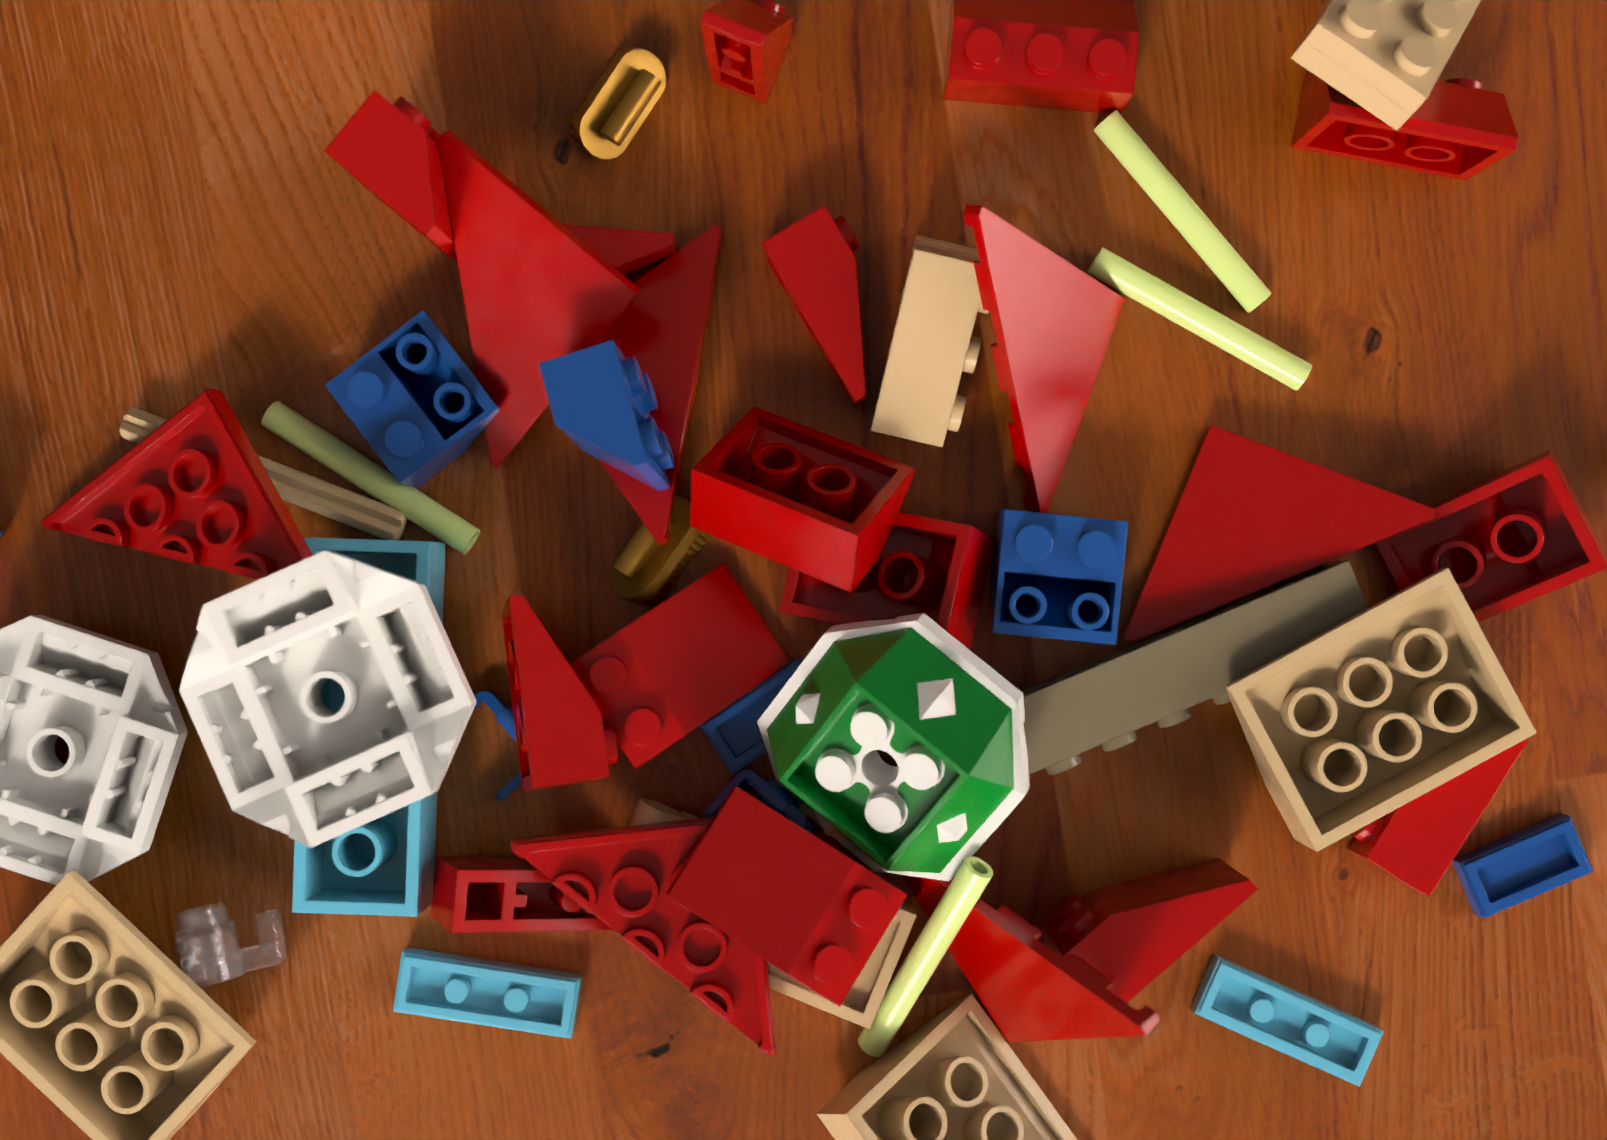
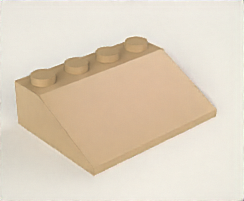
(1377, 711)
(109, 1020)
(946, 1084)

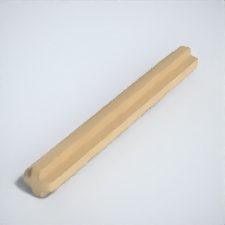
(301, 488)

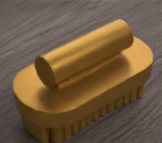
(618, 103)
(646, 569)

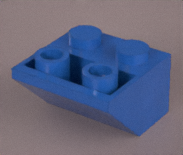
(414, 401)
(605, 410)
(1057, 576)

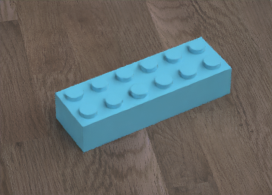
(390, 860)

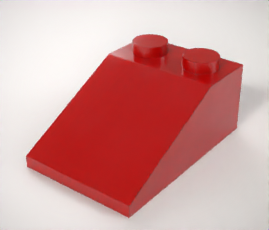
(1502, 539)
(922, 569)
(679, 664)
(553, 713)
(786, 895)
(1147, 922)

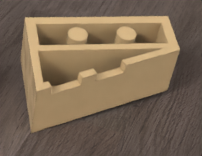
(931, 344)

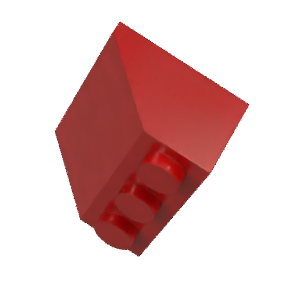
(1042, 53)
(1449, 135)
(399, 162)
(799, 497)

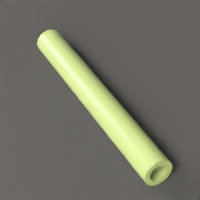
(1182, 211)
(1199, 319)
(370, 477)
(926, 954)

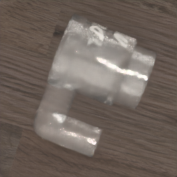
(211, 949)

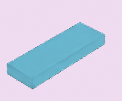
(487, 992)
(1286, 1020)

